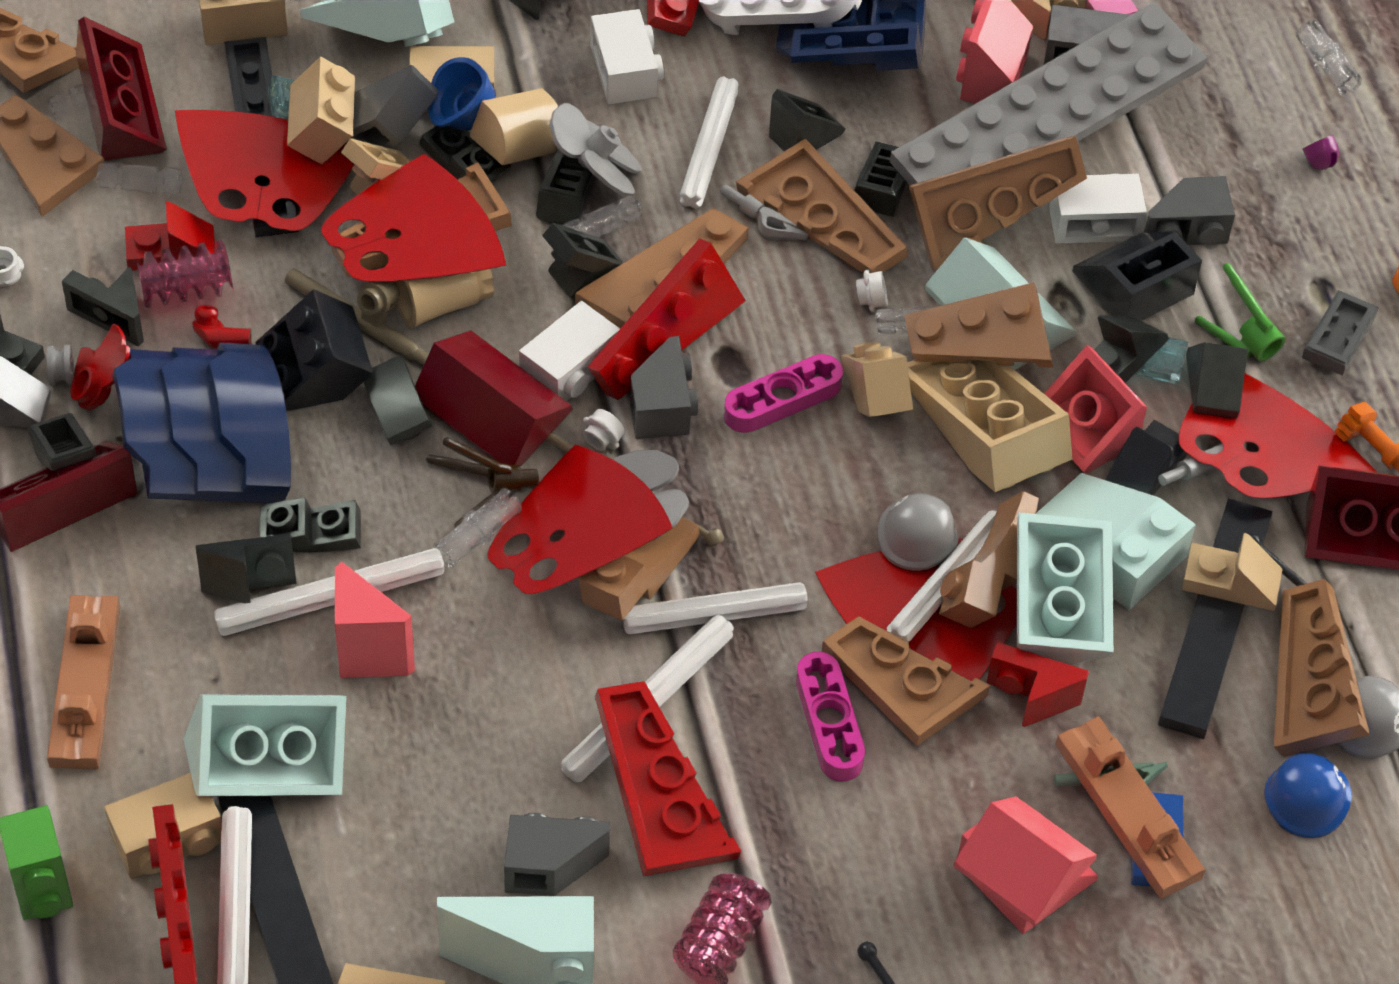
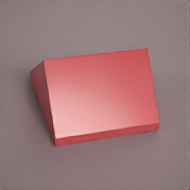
(1098, 407)
(370, 629)
(1022, 858)

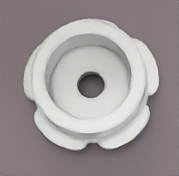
(9, 266)
(872, 290)
(602, 430)

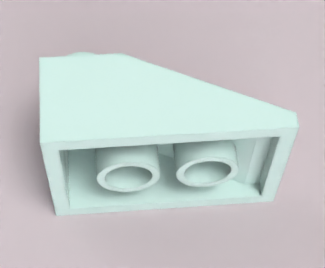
(384, 19)
(1146, 532)
(520, 937)

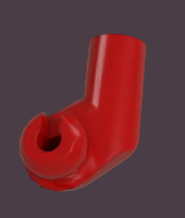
(214, 332)

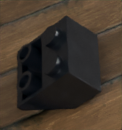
(1141, 274)
(317, 351)

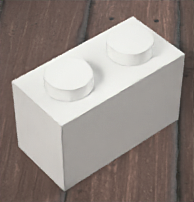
(625, 56)
(1099, 210)
(565, 350)

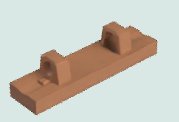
(84, 682)
(1130, 807)

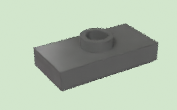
(1340, 332)

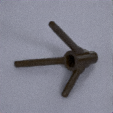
(498, 473)

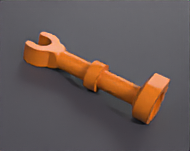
(1360, 422)

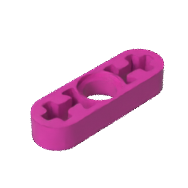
(773, 409)
(825, 734)

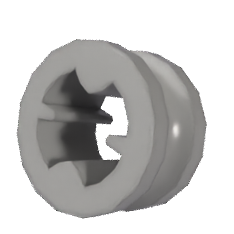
(60, 365)

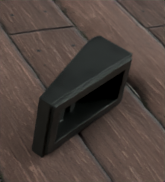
(563, 190)
(878, 197)
(61, 442)

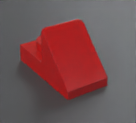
(180, 230)
(1047, 682)

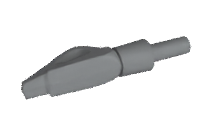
(770, 223)
(1190, 468)

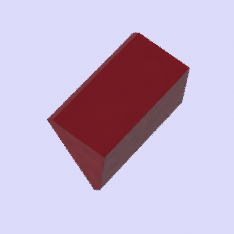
(118, 93)
(488, 398)
(65, 496)
(1353, 517)

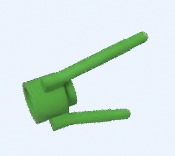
(1257, 333)

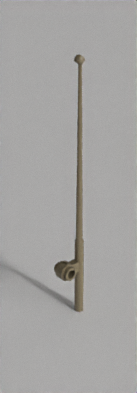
(374, 304)

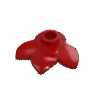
(95, 368)

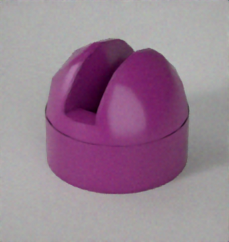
(1322, 153)

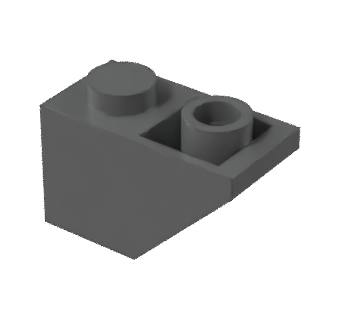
(391, 107)
(1196, 210)
(660, 393)
(552, 852)

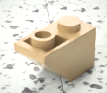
(878, 379)

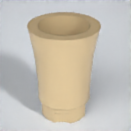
(435, 296)

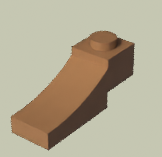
(638, 574)
(975, 587)

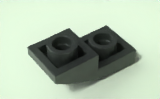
(457, 151)
(396, 401)
(316, 528)

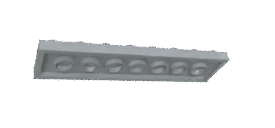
(1061, 98)

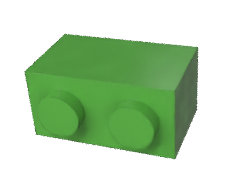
(35, 863)

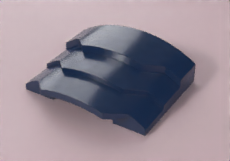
(877, 33)
(206, 423)

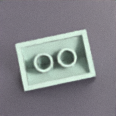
(980, 270)
(1064, 587)
(266, 745)

